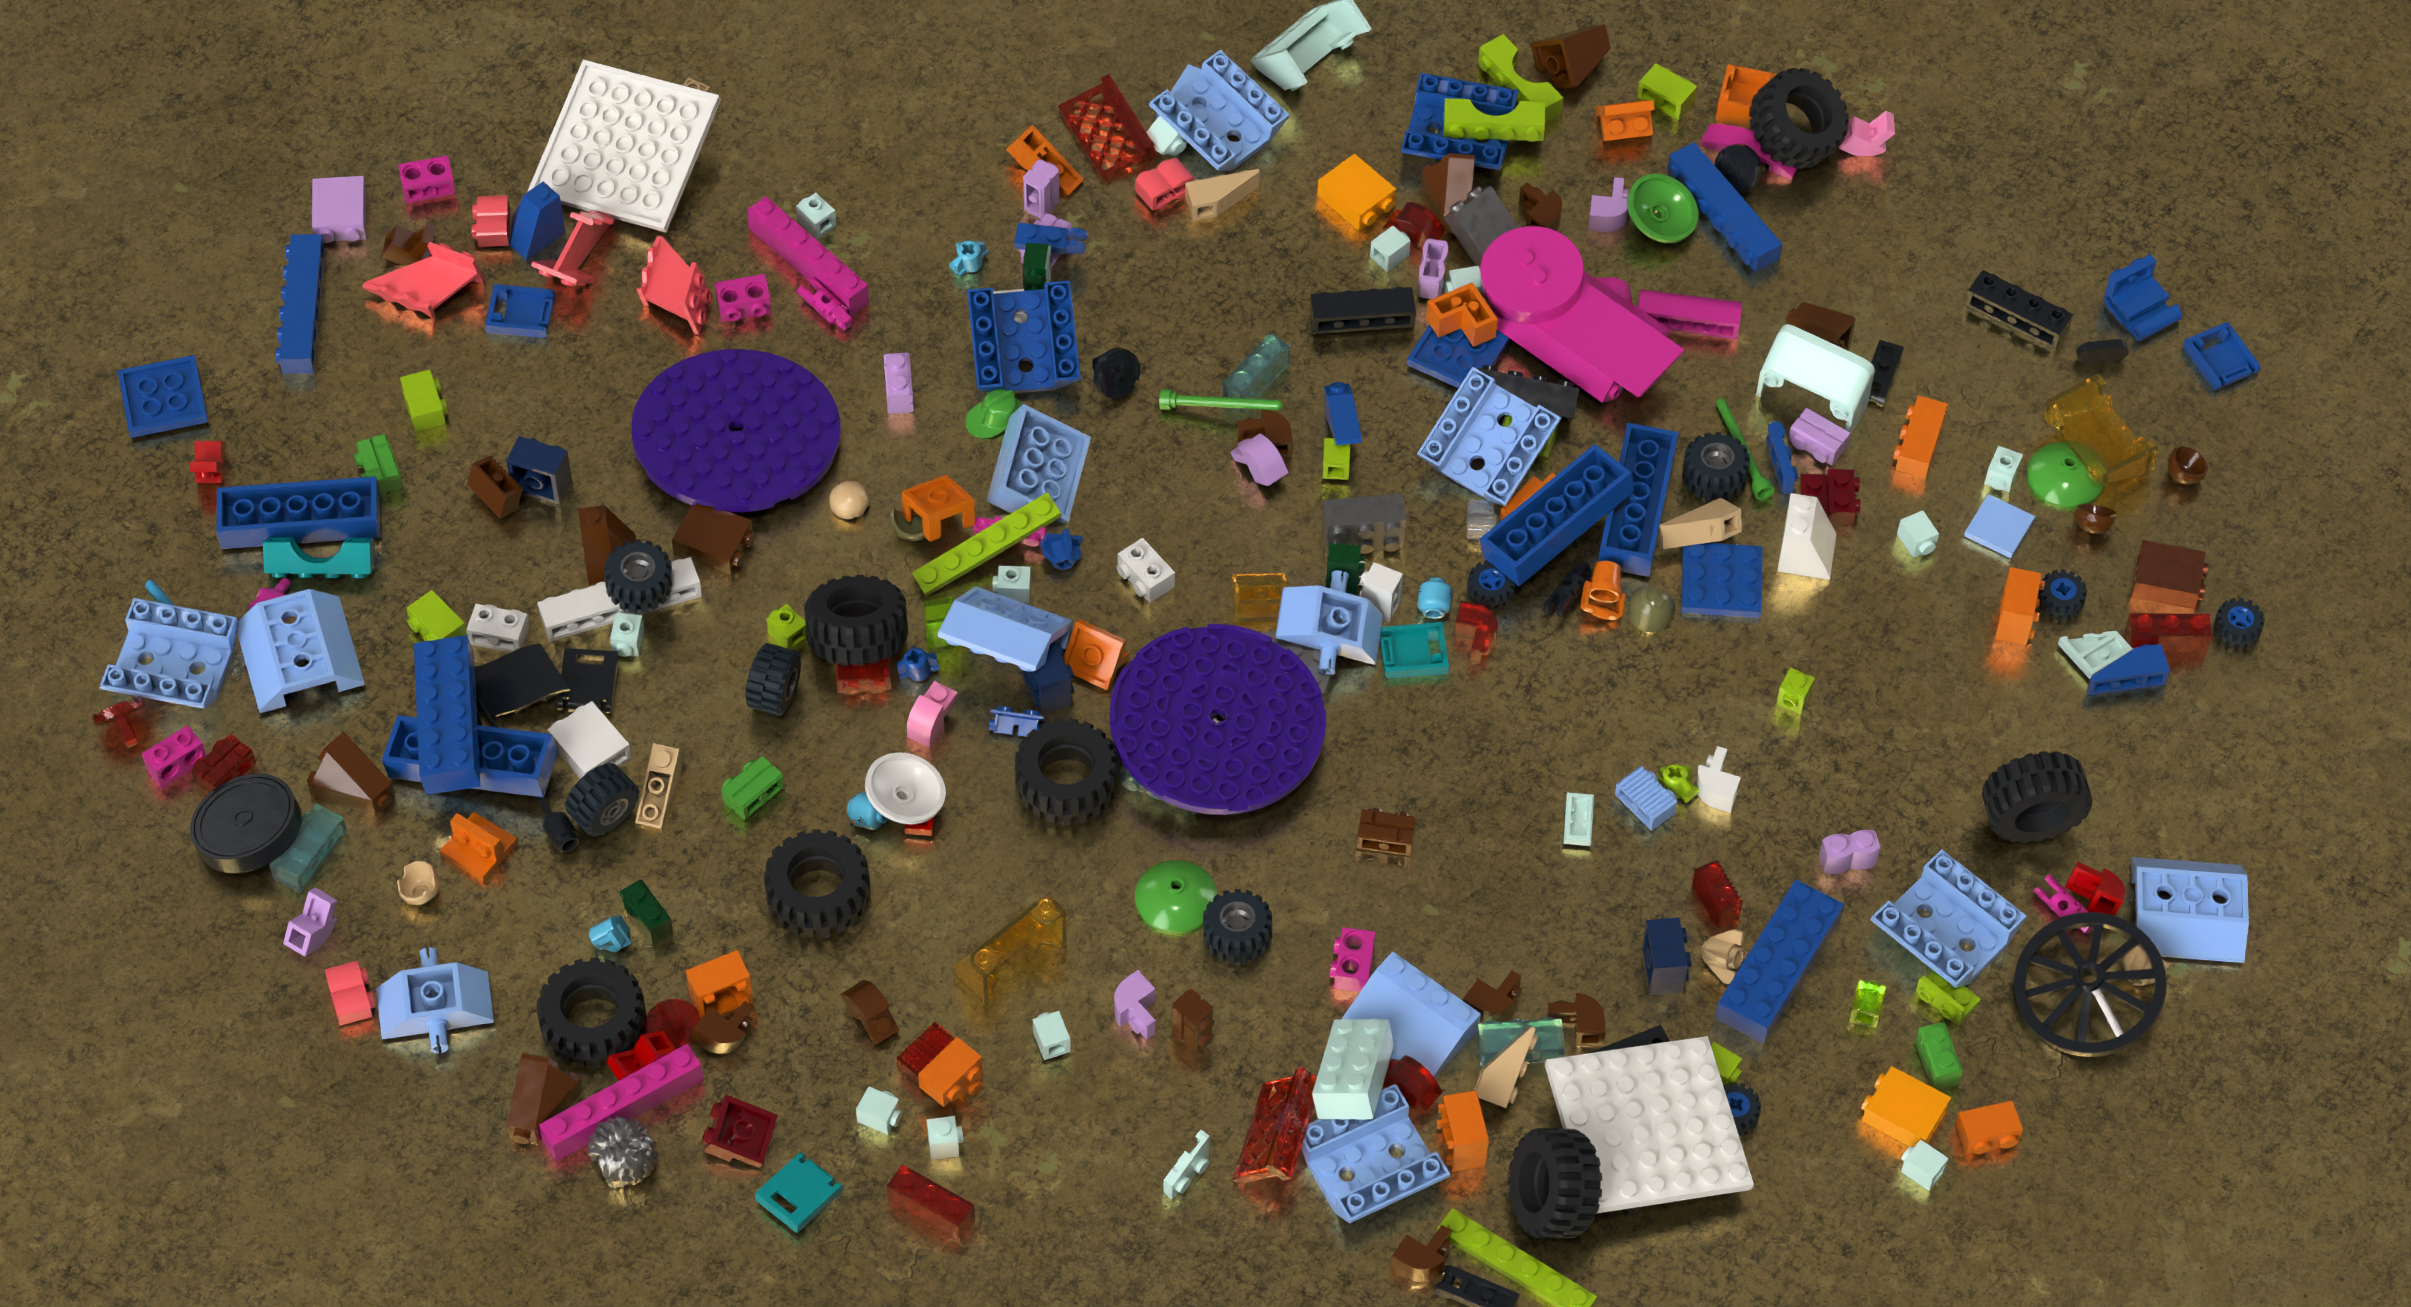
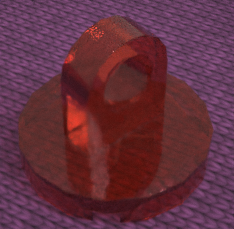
(119, 714)
(675, 1018)

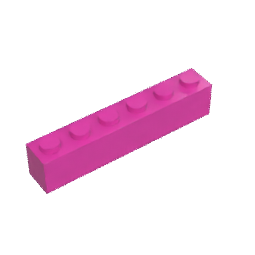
(807, 254)
(625, 1098)

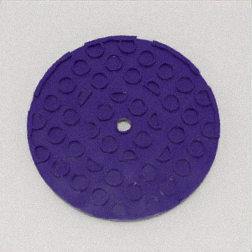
(784, 438)
(1224, 768)

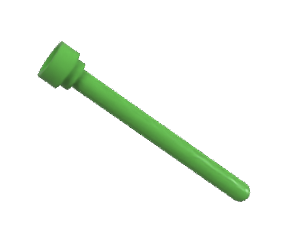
(1170, 399)
(1761, 486)

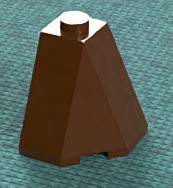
(1571, 55)
(1448, 183)
(1823, 323)
(600, 535)
(350, 778)
(539, 1095)

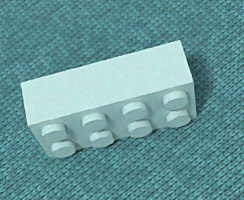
(1353, 1069)

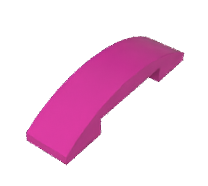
(1721, 135)

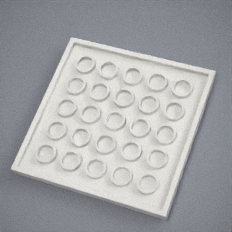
(626, 144)
(1653, 1121)

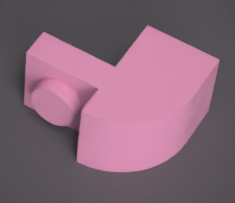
(1868, 138)
(928, 714)

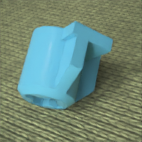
(969, 257)
(610, 934)

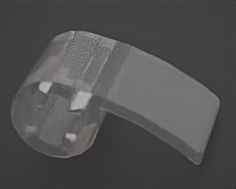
(1479, 518)

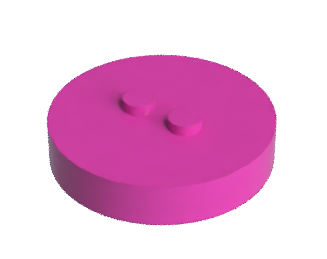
(1531, 274)

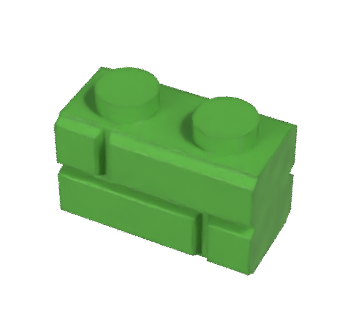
(378, 460)
(752, 787)
(1938, 1056)

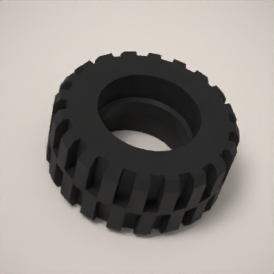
(1818, 102)
(856, 620)
(2037, 797)
(1066, 801)
(812, 853)
(586, 982)
(1555, 1183)

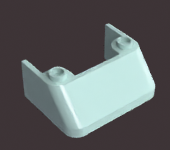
(1309, 41)
(1820, 369)

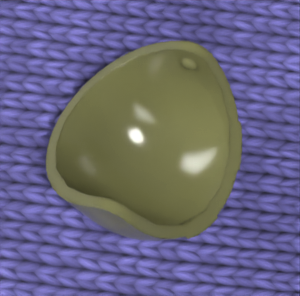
(907, 530)
(1651, 609)

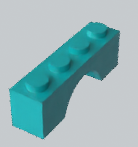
(284, 556)

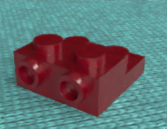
(1835, 493)
(739, 1131)

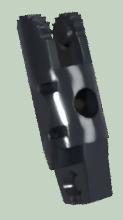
(1568, 590)

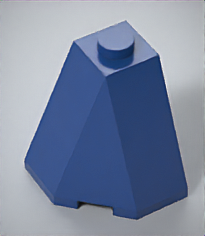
(536, 221)

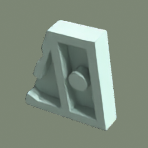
(2095, 651)
(1188, 1166)

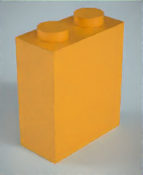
(1356, 192)
(1905, 1107)

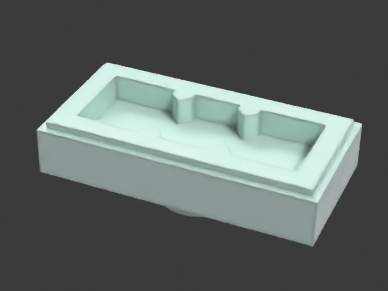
(1578, 819)

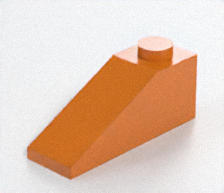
(1034, 146)

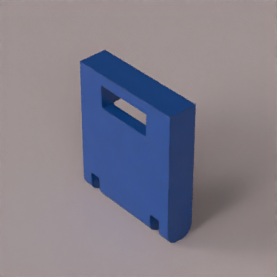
(526, 311)
(2223, 362)

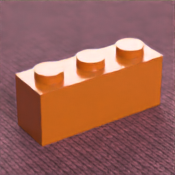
(1920, 436)

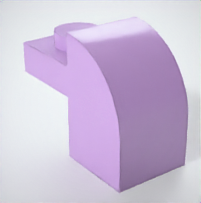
(1609, 213)
(1262, 459)
(314, 925)
(1130, 1004)

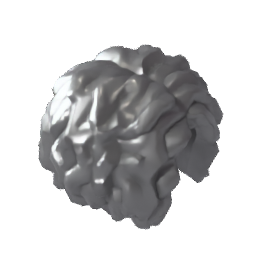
(623, 1151)

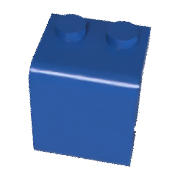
(2139, 299)

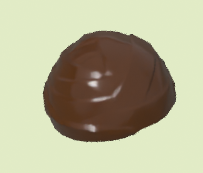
(2186, 465)
(2094, 518)

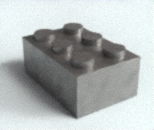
(1370, 521)

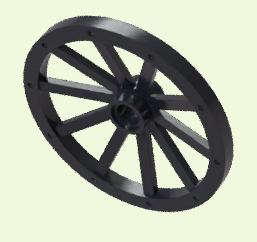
(2093, 989)

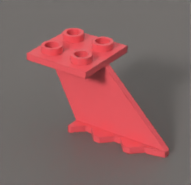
(581, 242)
(428, 281)
(674, 285)

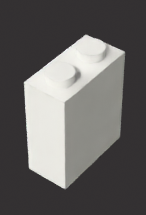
(589, 740)

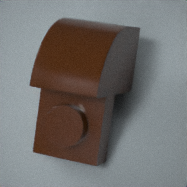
(1543, 209)
(408, 246)
(1272, 426)
(1493, 1003)
(871, 1008)
(1585, 1015)
(722, 1035)
(1420, 1261)

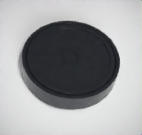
(246, 823)

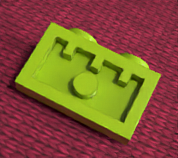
(1952, 1002)

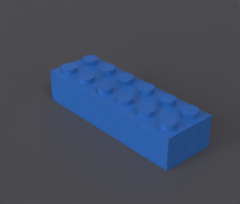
(298, 510)
(1556, 514)
(1635, 522)
(446, 715)
(507, 757)
(1779, 961)

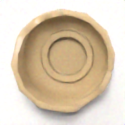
(849, 500)
(418, 883)

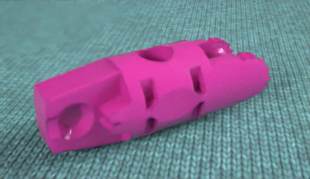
(826, 304)
(2059, 900)

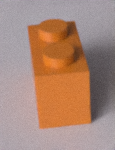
(1989, 1128)

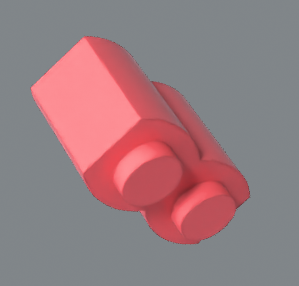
(1163, 184)
(492, 221)
(349, 993)

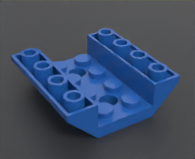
(1429, 114)
(1043, 340)

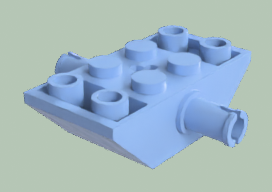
(1330, 622)
(434, 1000)

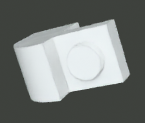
(1717, 787)

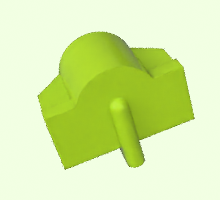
(1677, 780)

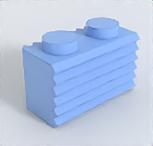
(1646, 797)

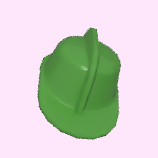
(992, 414)

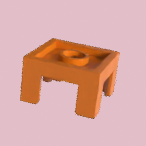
(937, 501)

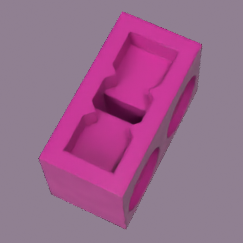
(426, 179)
(743, 298)
(173, 756)
(1349, 959)

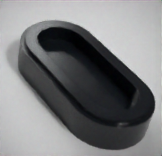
(2102, 351)

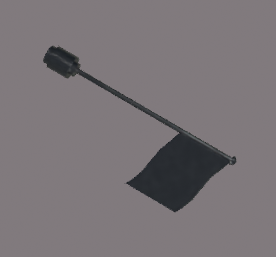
(512, 685)

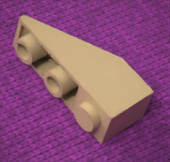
(1215, 195)
(1702, 525)
(659, 785)
(1500, 1074)

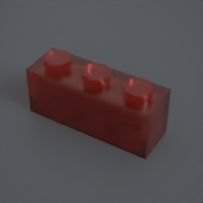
(2174, 631)
(931, 1202)

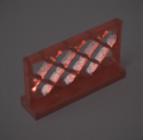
(1126, 118)
(1286, 1134)

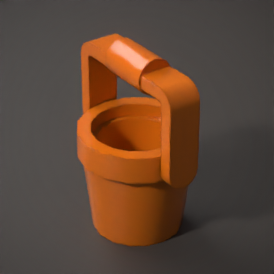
(1604, 587)

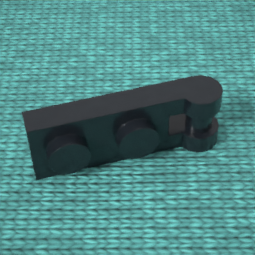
(1885, 364)
(1474, 1290)

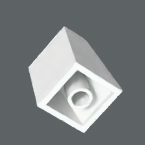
(1807, 539)

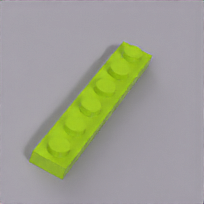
(986, 544)
(1515, 1263)

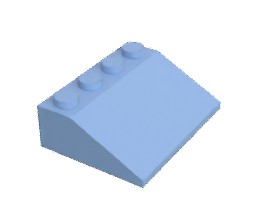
(1037, 459)
(1422, 1014)

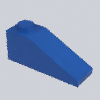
(1341, 413)
(2137, 669)

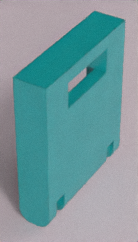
(1408, 653)
(803, 1186)

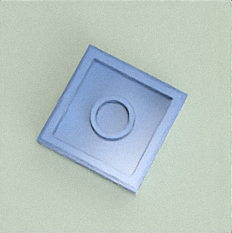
(1999, 526)

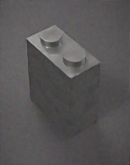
(1479, 221)

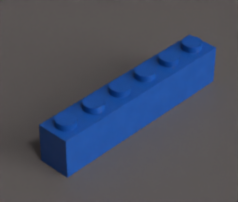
(1725, 207)
(301, 304)

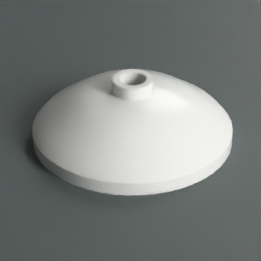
(908, 778)

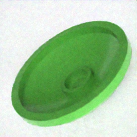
(1662, 208)
(2058, 483)
(1174, 909)

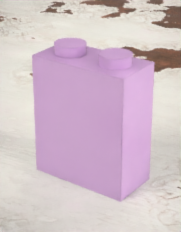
(339, 208)

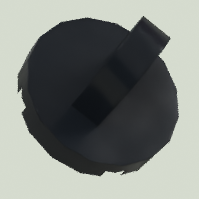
(1740, 167)
(1116, 372)

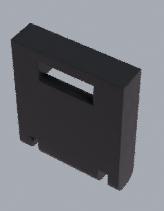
(588, 681)

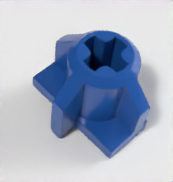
(1061, 549)
(917, 664)

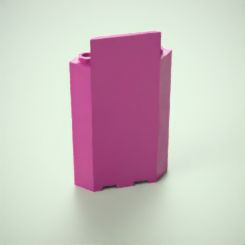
(1600, 343)

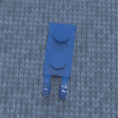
(1054, 236)
(1781, 457)

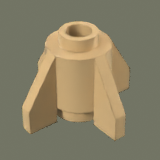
(1724, 954)

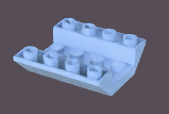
(1232, 107)
(1472, 431)
(1004, 628)
(178, 643)
(275, 647)
(1961, 912)
(2191, 921)
(1363, 1150)

